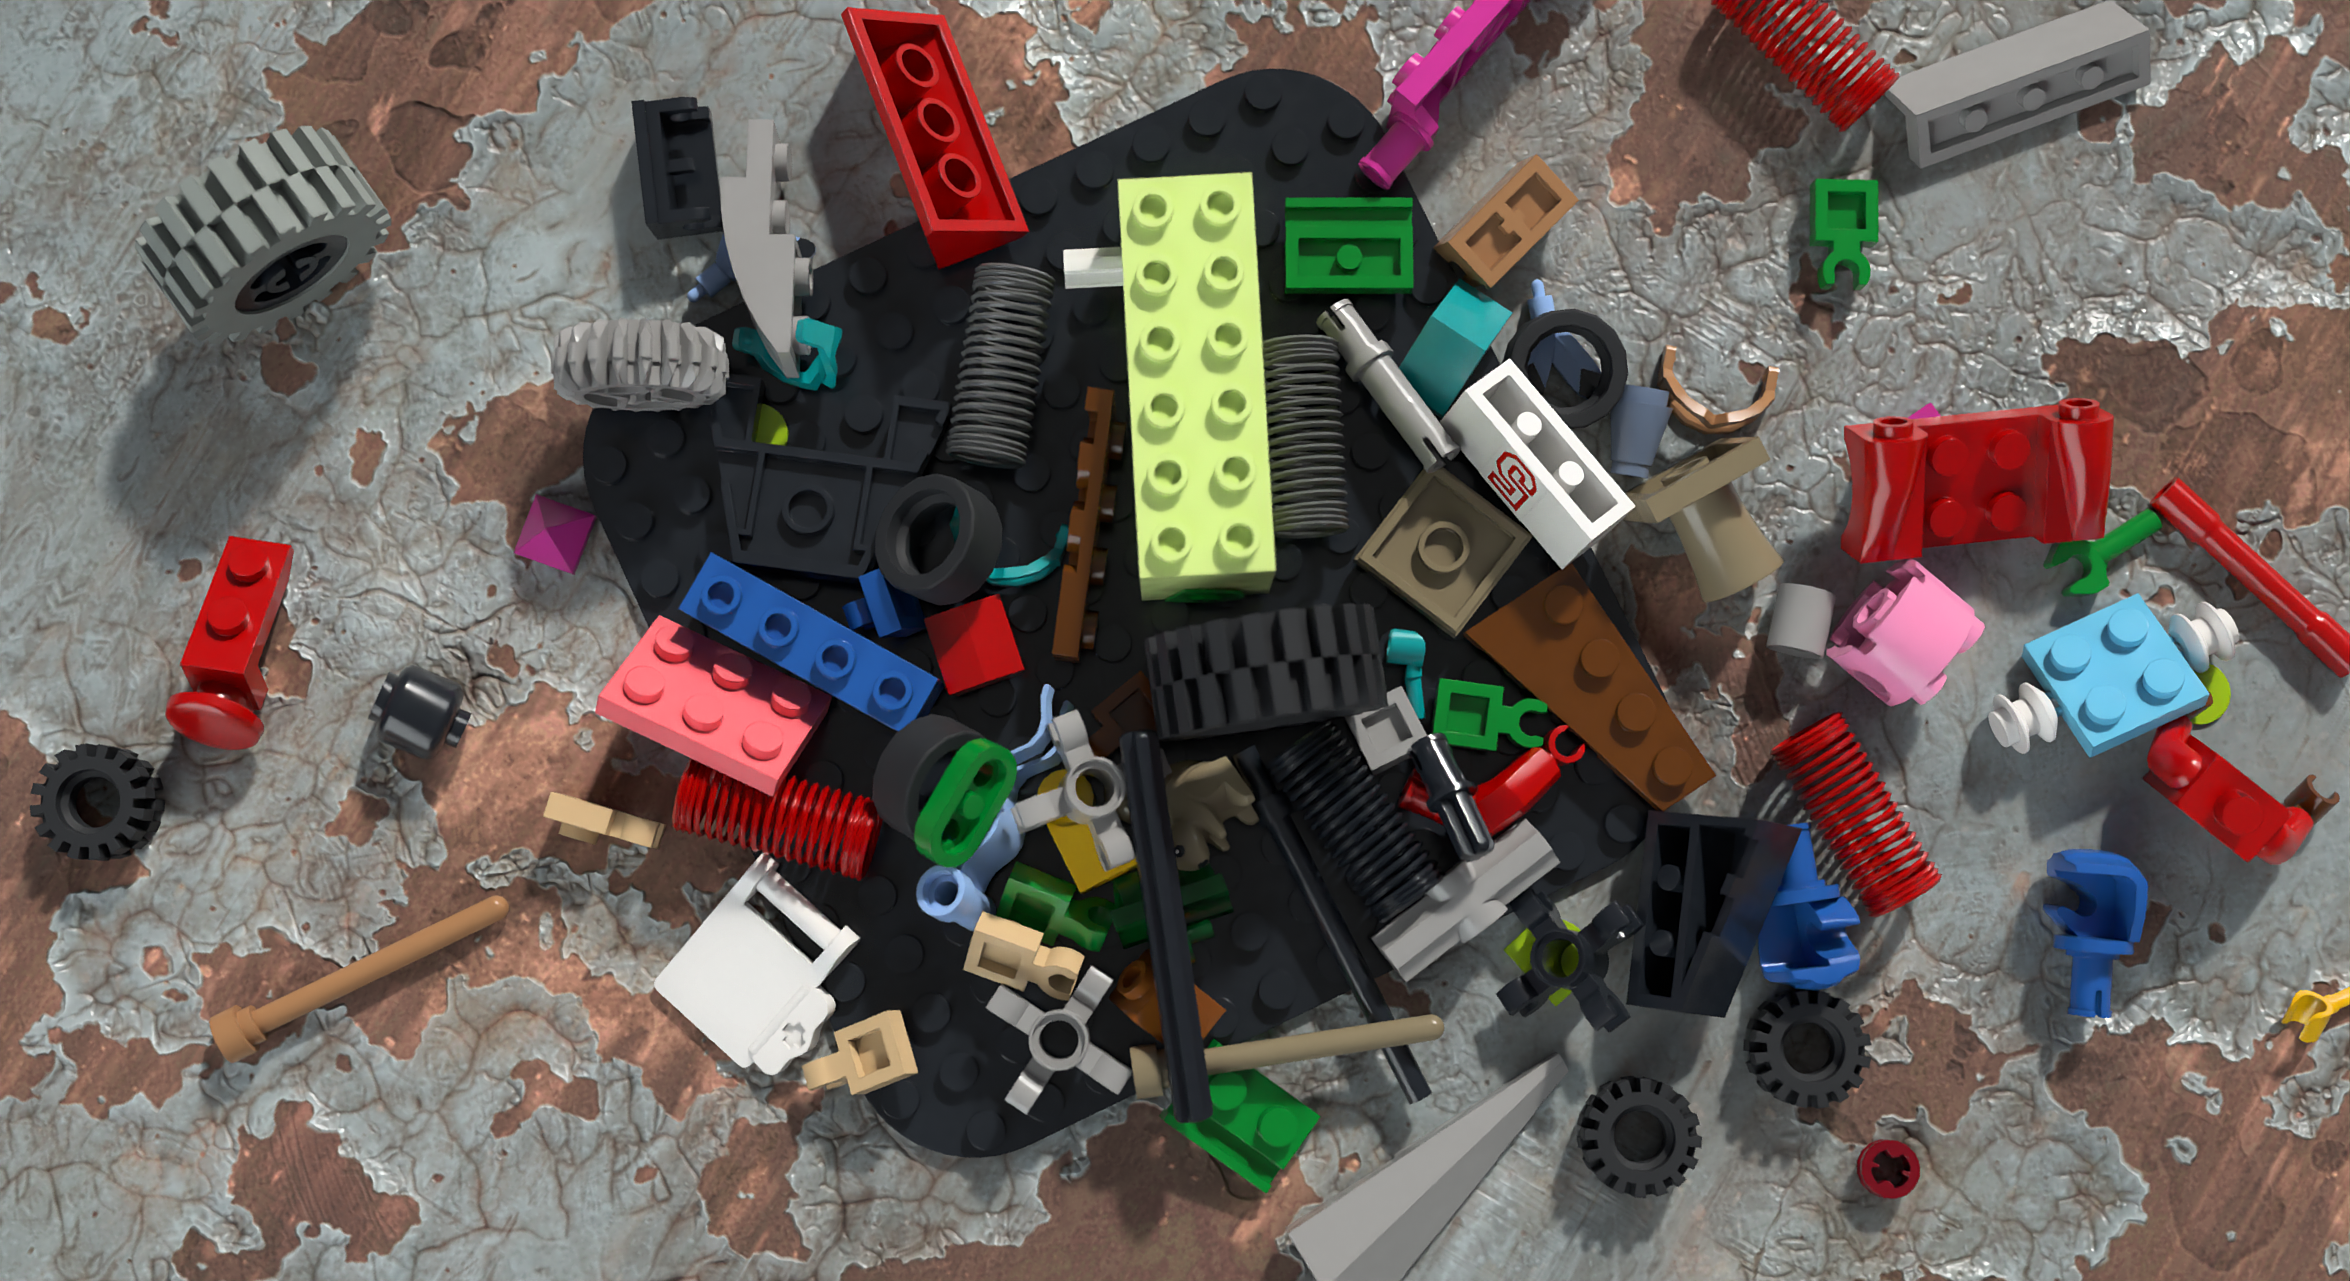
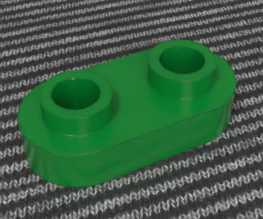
(965, 802)

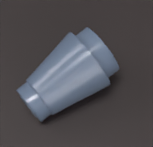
(1637, 429)

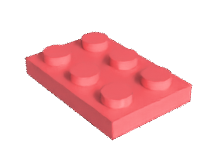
(714, 705)

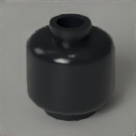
(419, 712)

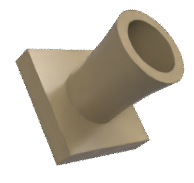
(1709, 516)

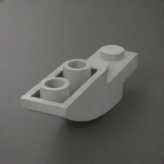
(763, 250)

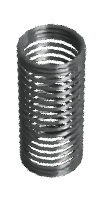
(975, 444)
(1316, 505)

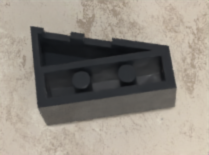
(1703, 907)

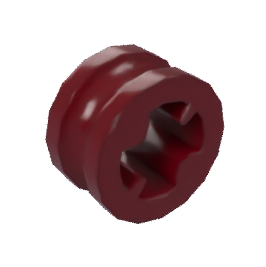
(1885, 1188)

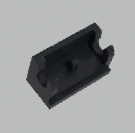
(677, 167)

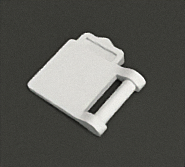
(750, 981)

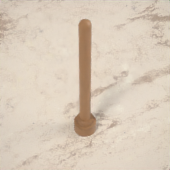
(242, 1030)

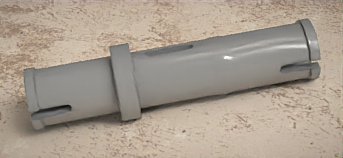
(1373, 366)

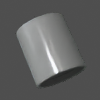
(1801, 621)

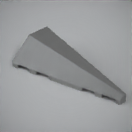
(1397, 1210)

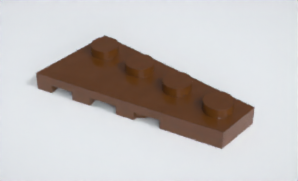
(1096, 503)
(1577, 662)

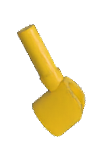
(2314, 1011)

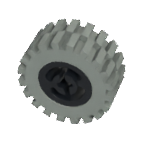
(262, 234)

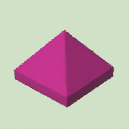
(555, 534)

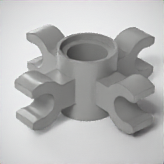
(1104, 824)
(1032, 1020)

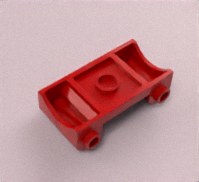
(1978, 479)

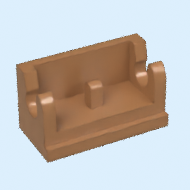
(1506, 222)

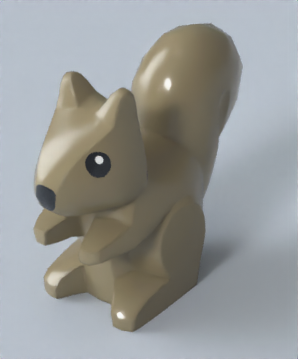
(1199, 802)

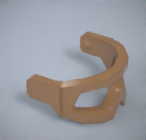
(1699, 417)

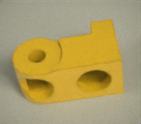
(1076, 840)

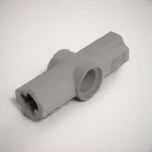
(1465, 900)

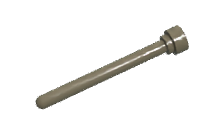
(1152, 1074)

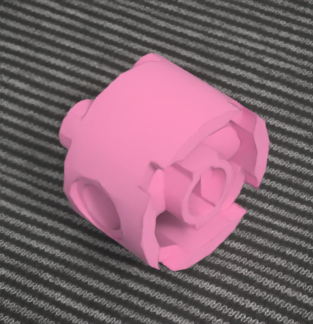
(1904, 635)

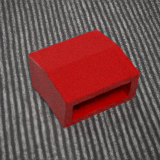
(974, 645)

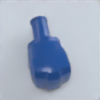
(1805, 927)
(2102, 927)

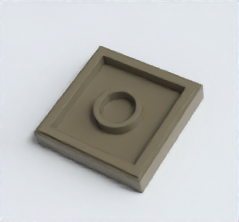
(1442, 549)

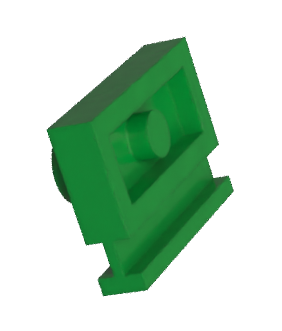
(1348, 246)
(1252, 1124)

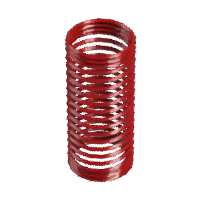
(1850, 103)
(790, 808)
(1894, 889)

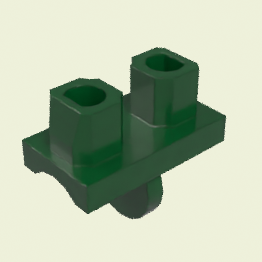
(1203, 899)

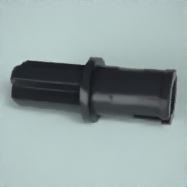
(1451, 796)

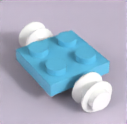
(2114, 675)

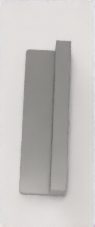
(2022, 81)

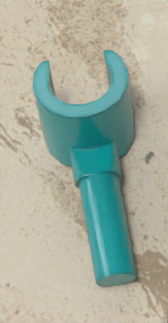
(1409, 649)

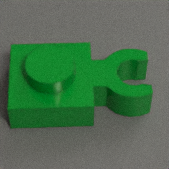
(1844, 221)
(1474, 716)

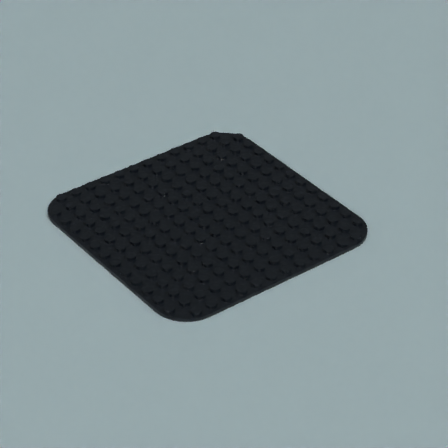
(904, 336)

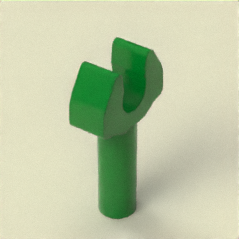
(2097, 554)

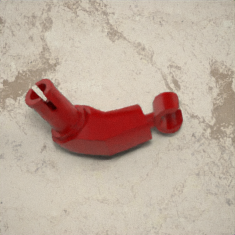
(1508, 793)

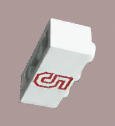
(1536, 463)

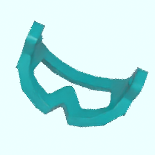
(808, 332)
(1023, 575)

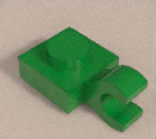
(1048, 907)

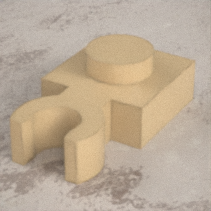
(587, 820)
(1013, 956)

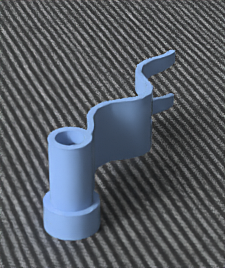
(959, 891)

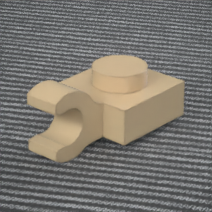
(868, 1056)

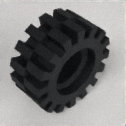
(60, 796)
(1845, 1040)
(1677, 1145)

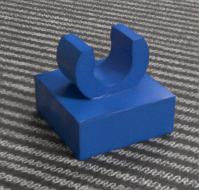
(884, 608)

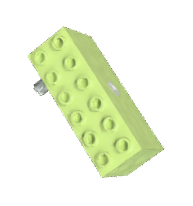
(1192, 380)

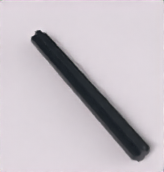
(1166, 925)

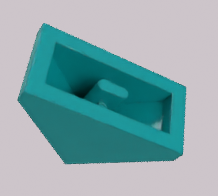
(1452, 345)

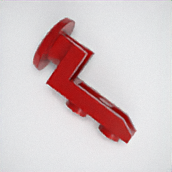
(228, 646)

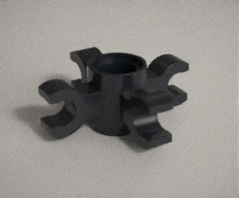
(1596, 1000)

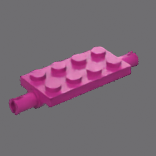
(1428, 80)

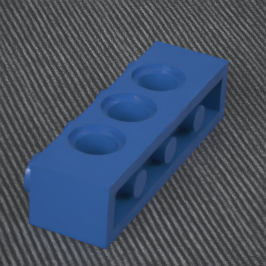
(810, 644)

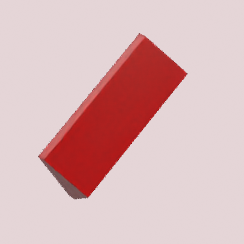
(936, 132)

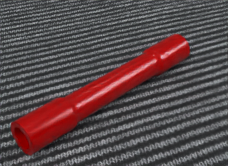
(2204, 527)

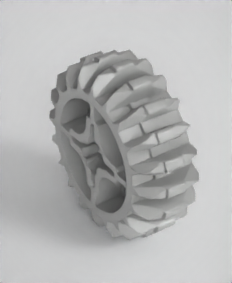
(639, 365)

